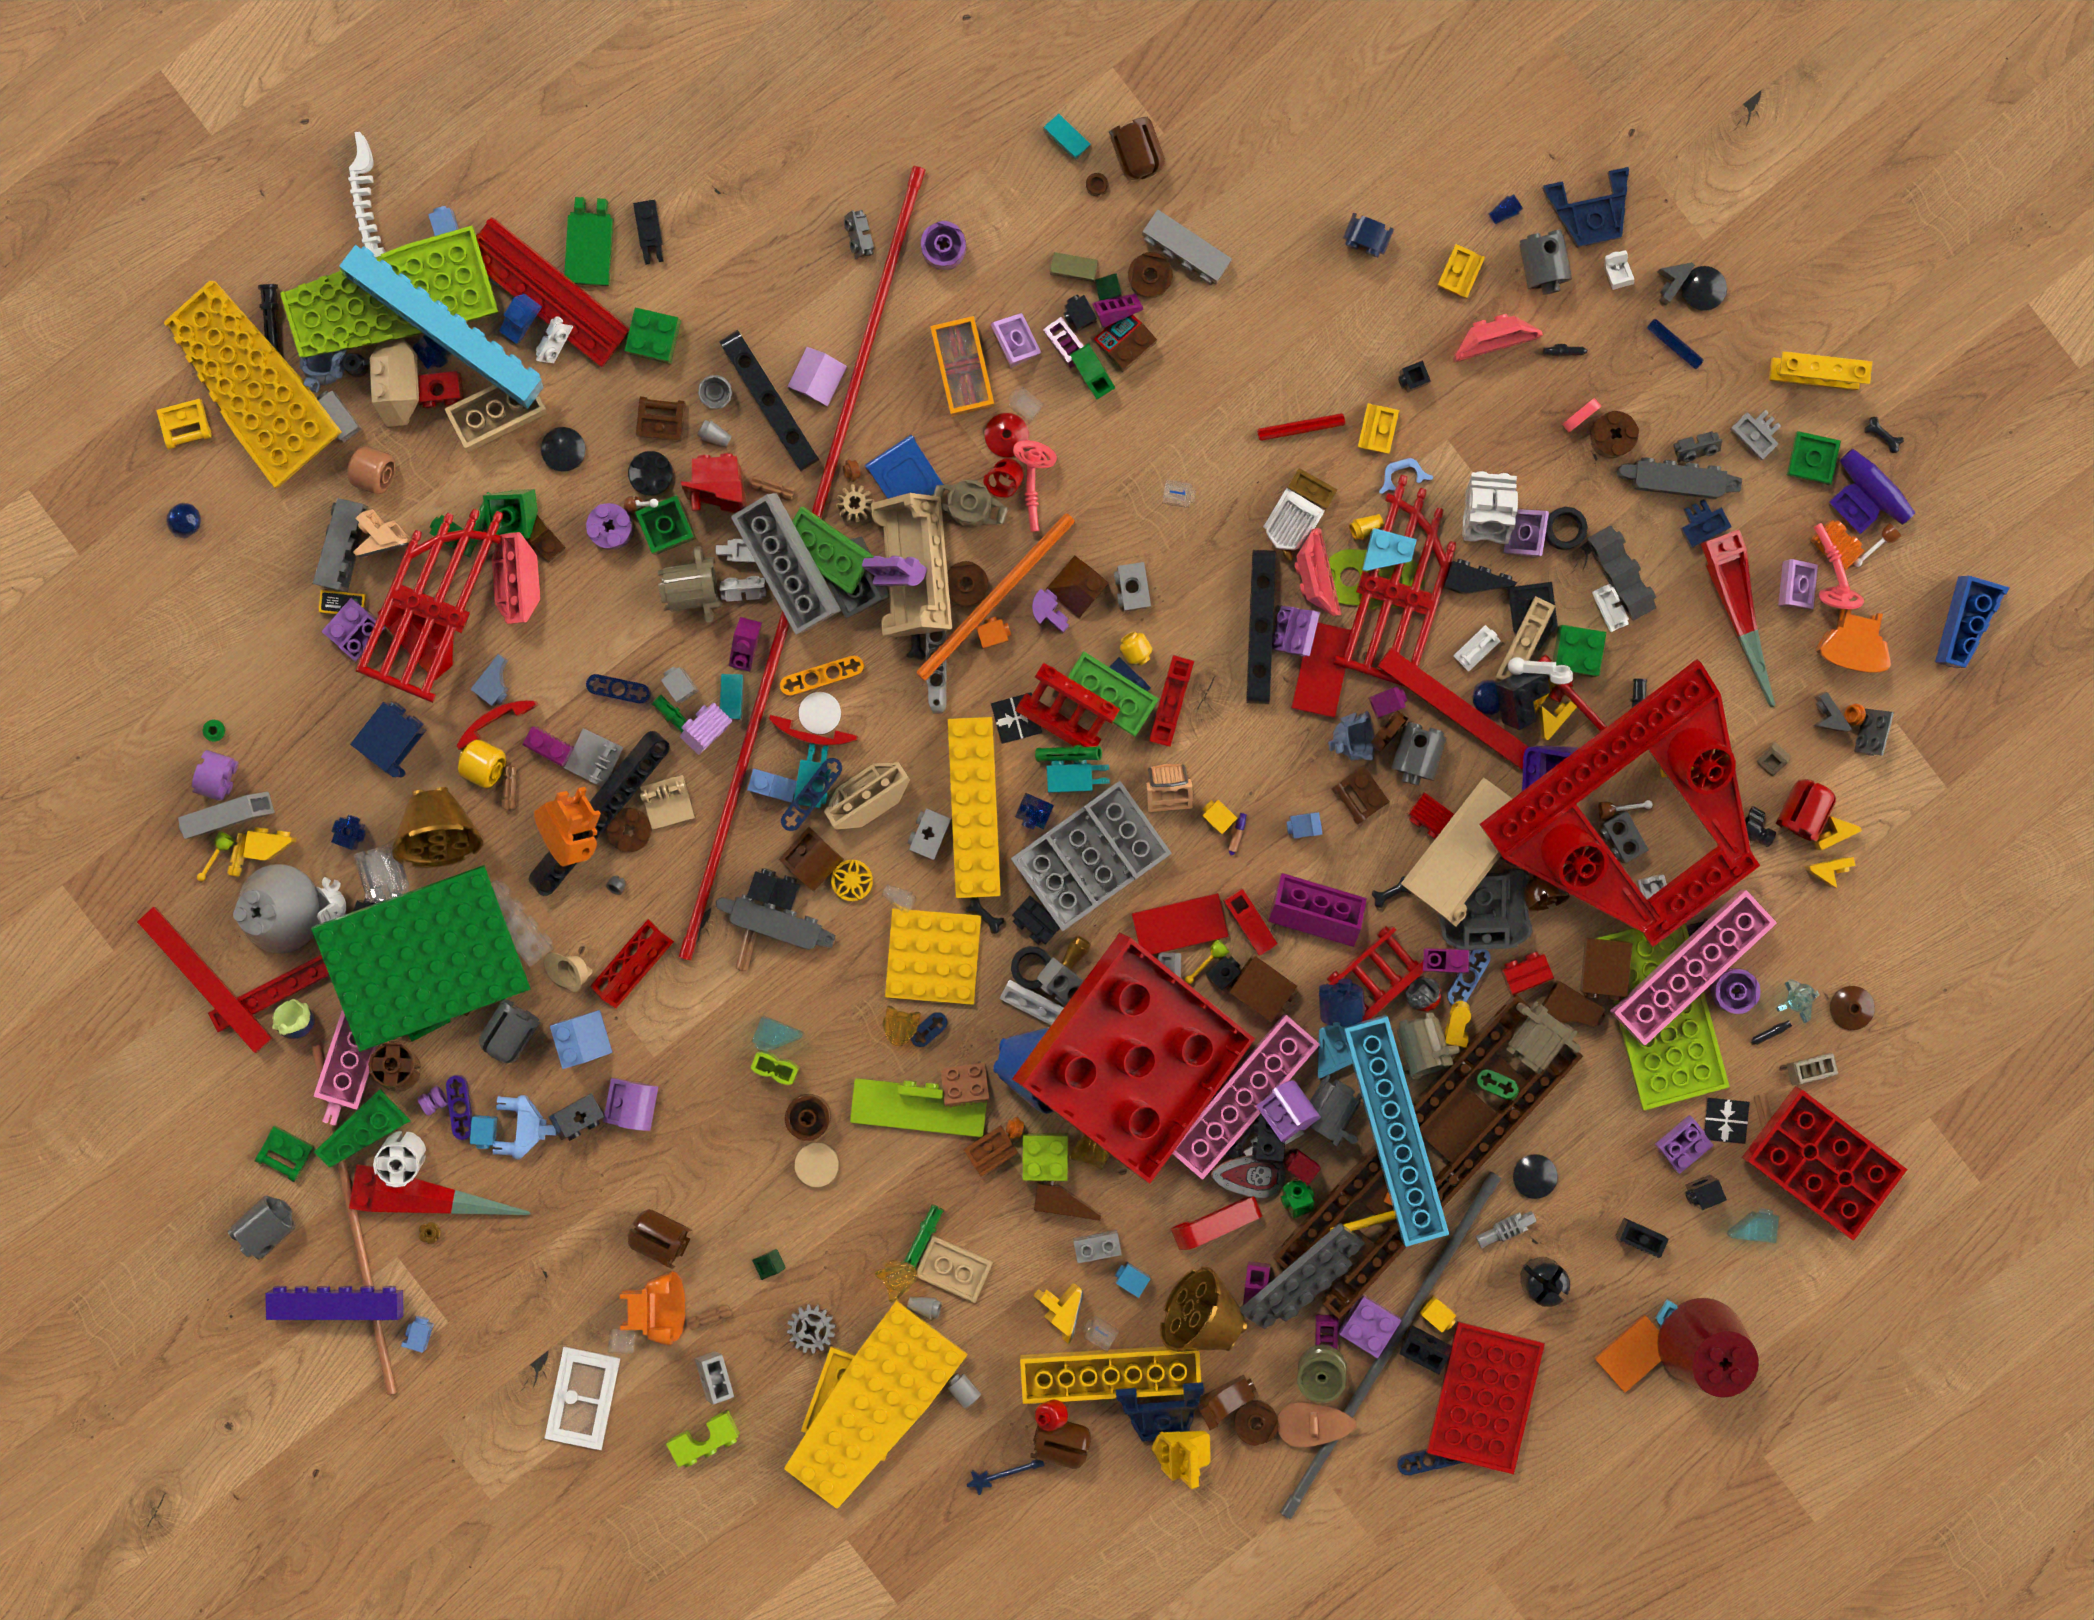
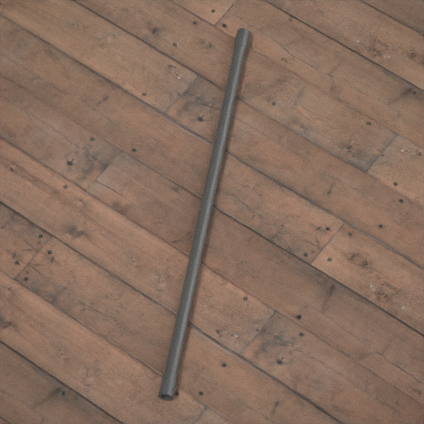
(1485, 1192)

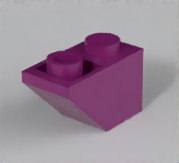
(744, 644)
(1388, 701)
(1446, 960)
(1256, 1279)

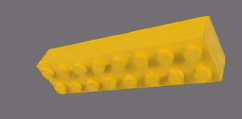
(974, 807)
(1100, 1373)

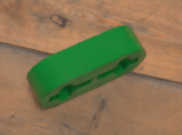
(1495, 1089)

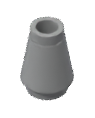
(714, 434)
(925, 1306)

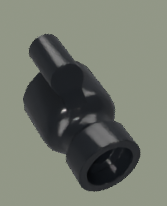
(356, 365)
(1756, 829)

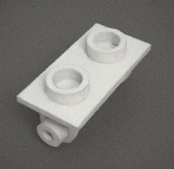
(551, 345)
(751, 586)
(1613, 616)
(1477, 648)

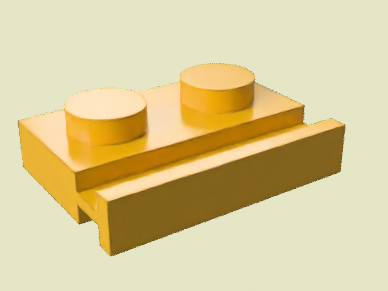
(1460, 271)
(1378, 428)

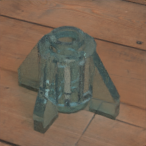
(1799, 999)

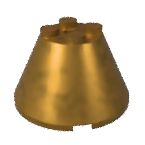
(435, 831)
(1201, 1314)

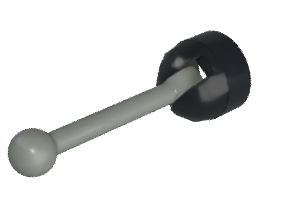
(1237, 1149)

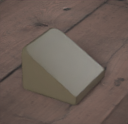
(1774, 759)

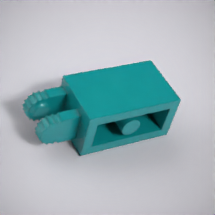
(806, 771)
(1073, 777)

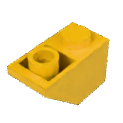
(266, 845)

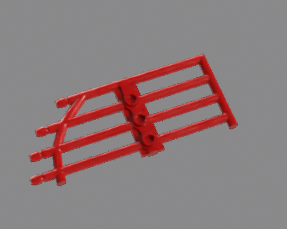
(1399, 594)
(427, 607)

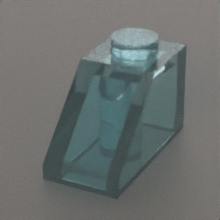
(774, 1034)
(1756, 1227)

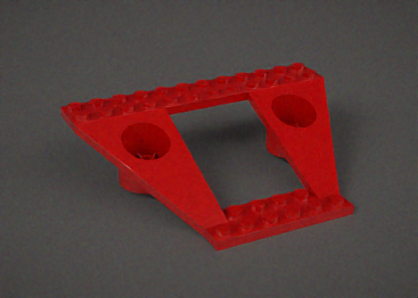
(1680, 730)

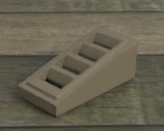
(1798, 1071)

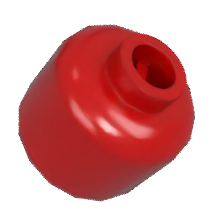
(1051, 1415)

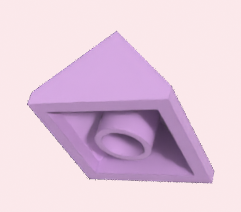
(1015, 339)
(817, 376)
(1528, 534)
(1798, 584)

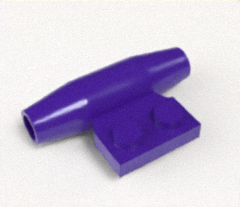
(1870, 492)

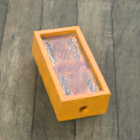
(962, 366)

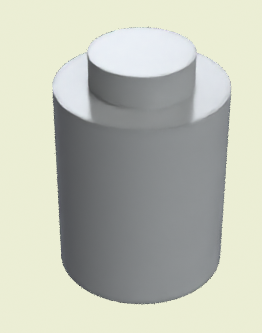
(963, 1390)

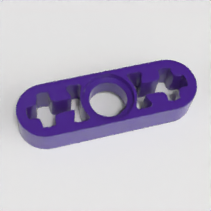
(466, 1099)

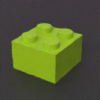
(1045, 1156)

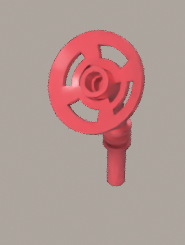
(1032, 460)
(1841, 593)

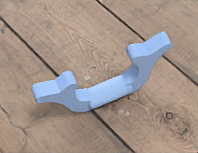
(1402, 464)

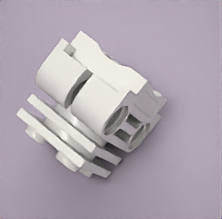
(1490, 507)

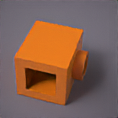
(993, 632)

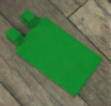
(589, 244)

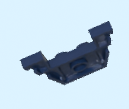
(1592, 219)
(1154, 1418)

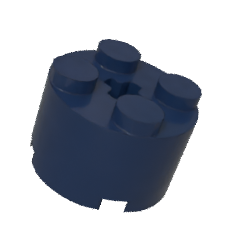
(1367, 234)
(1341, 1003)

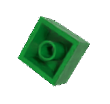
(652, 335)
(665, 525)
(1579, 649)

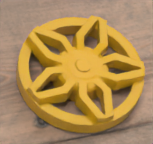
(852, 880)

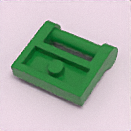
(288, 1147)

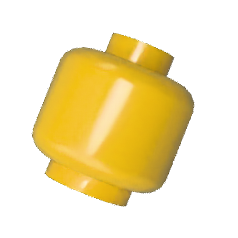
(1135, 648)

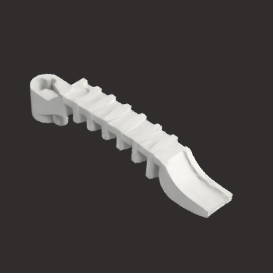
(363, 164)

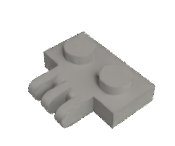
(1756, 433)

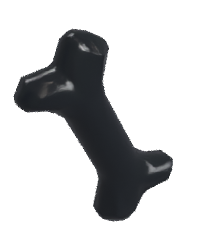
(1874, 427)
(916, 650)
(1381, 897)
(993, 922)

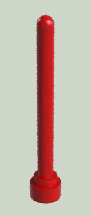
(1575, 698)

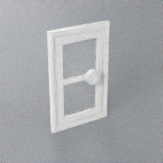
(582, 1398)

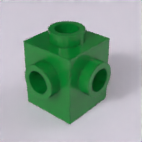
(1298, 1198)

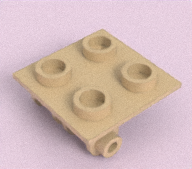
(667, 802)

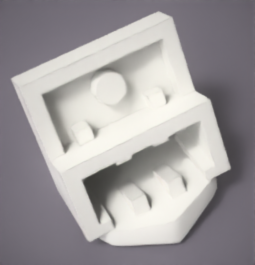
(1292, 521)

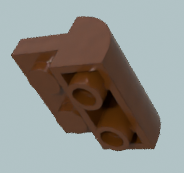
(811, 859)

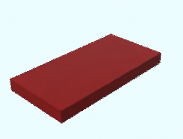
(1319, 678)
(1180, 924)

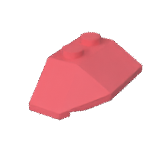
(1495, 336)
(1316, 574)
(515, 578)

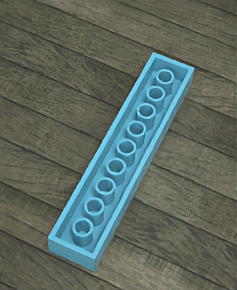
(442, 327)
(1395, 1130)

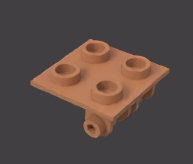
(964, 1084)

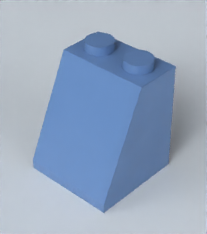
(581, 1039)

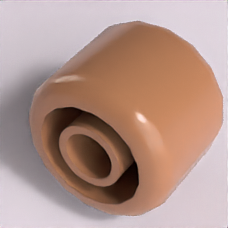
(371, 470)

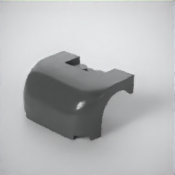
(1494, 914)

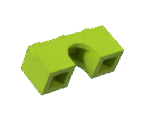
(686, 1449)

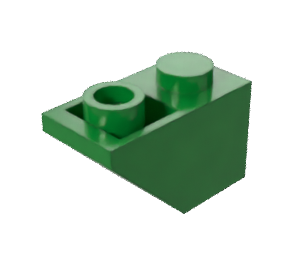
(1092, 371)

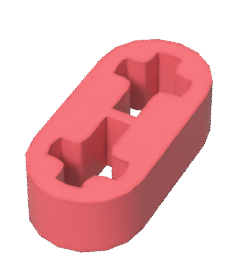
(1581, 415)

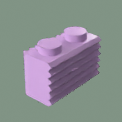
(705, 728)

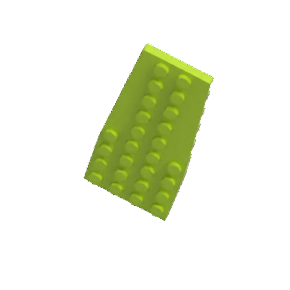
(340, 315)

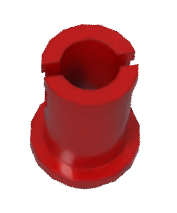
(1556, 693)

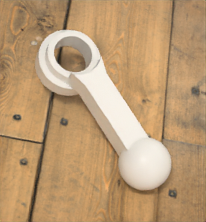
(1558, 674)

